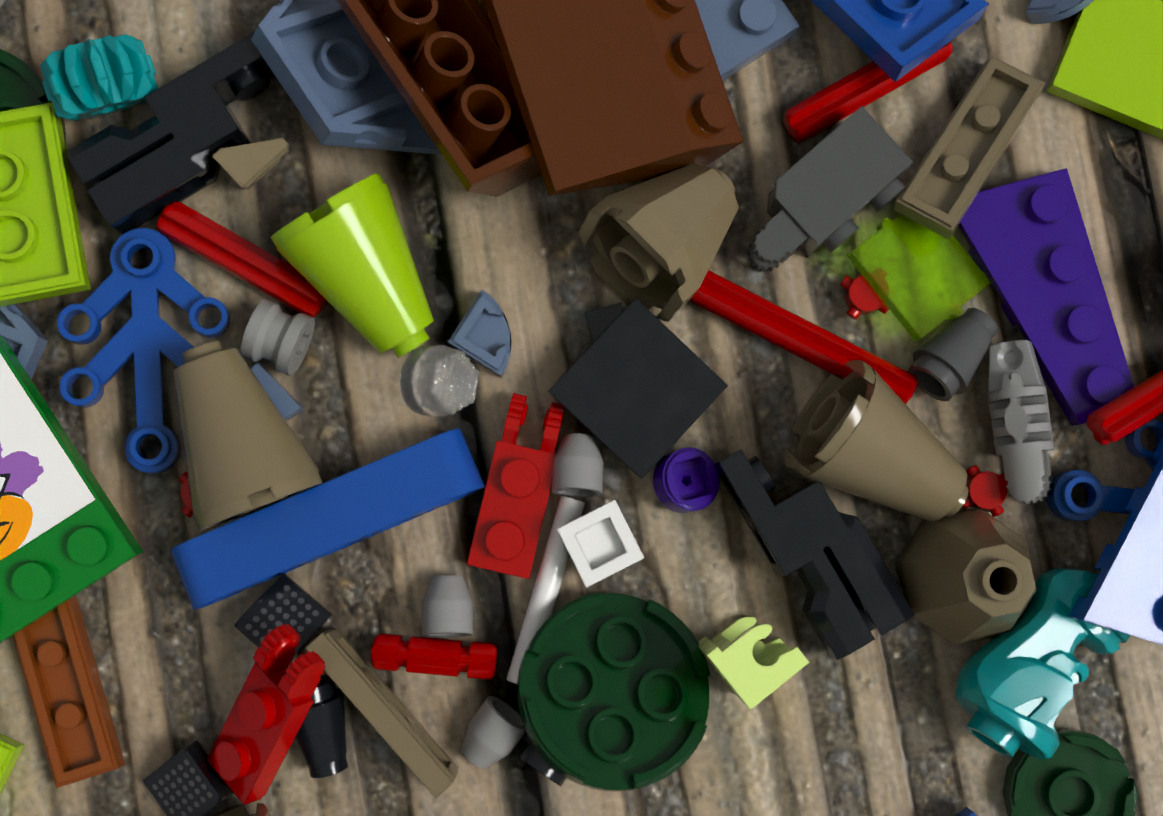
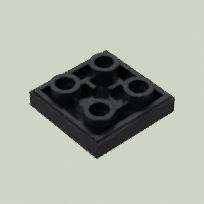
(637, 388)

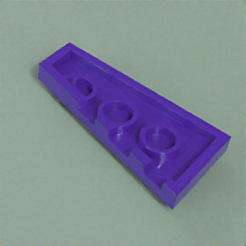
(1046, 274)

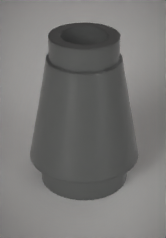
(953, 355)

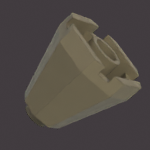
(661, 236)
(966, 576)

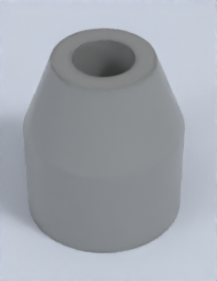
(578, 467)
(447, 608)
(492, 733)

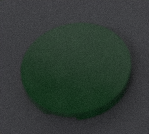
(614, 692)

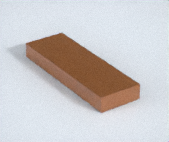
(68, 696)

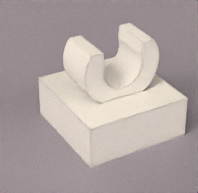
(600, 543)

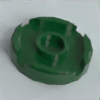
(1078, 780)

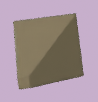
(251, 161)

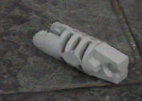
(1020, 419)

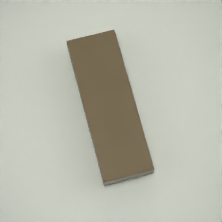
(969, 147)
(385, 711)

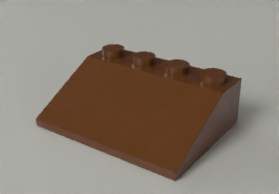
(614, 88)

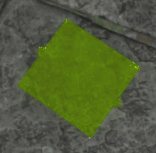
(918, 273)

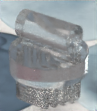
(437, 381)

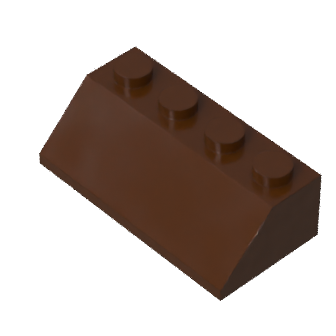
(455, 84)

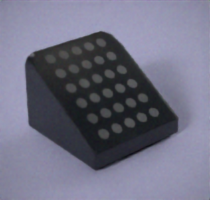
(284, 604)
(187, 783)

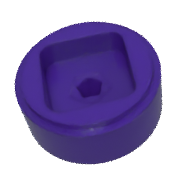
(686, 480)

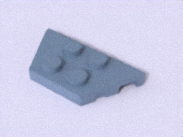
(337, 79)

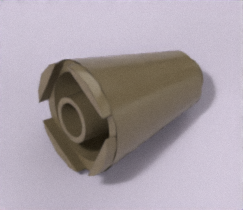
(235, 438)
(875, 448)

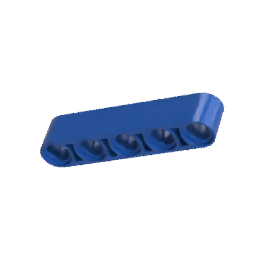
(326, 518)

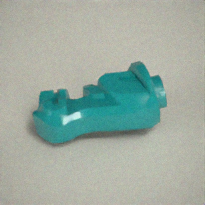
(1029, 673)

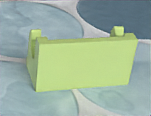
(748, 664)

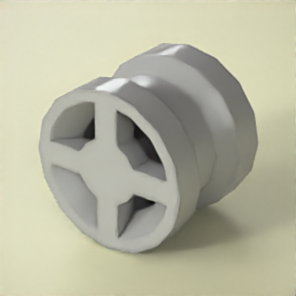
(277, 337)

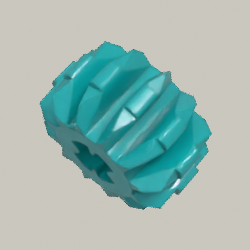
(98, 77)

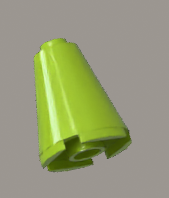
(361, 265)

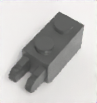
(827, 189)

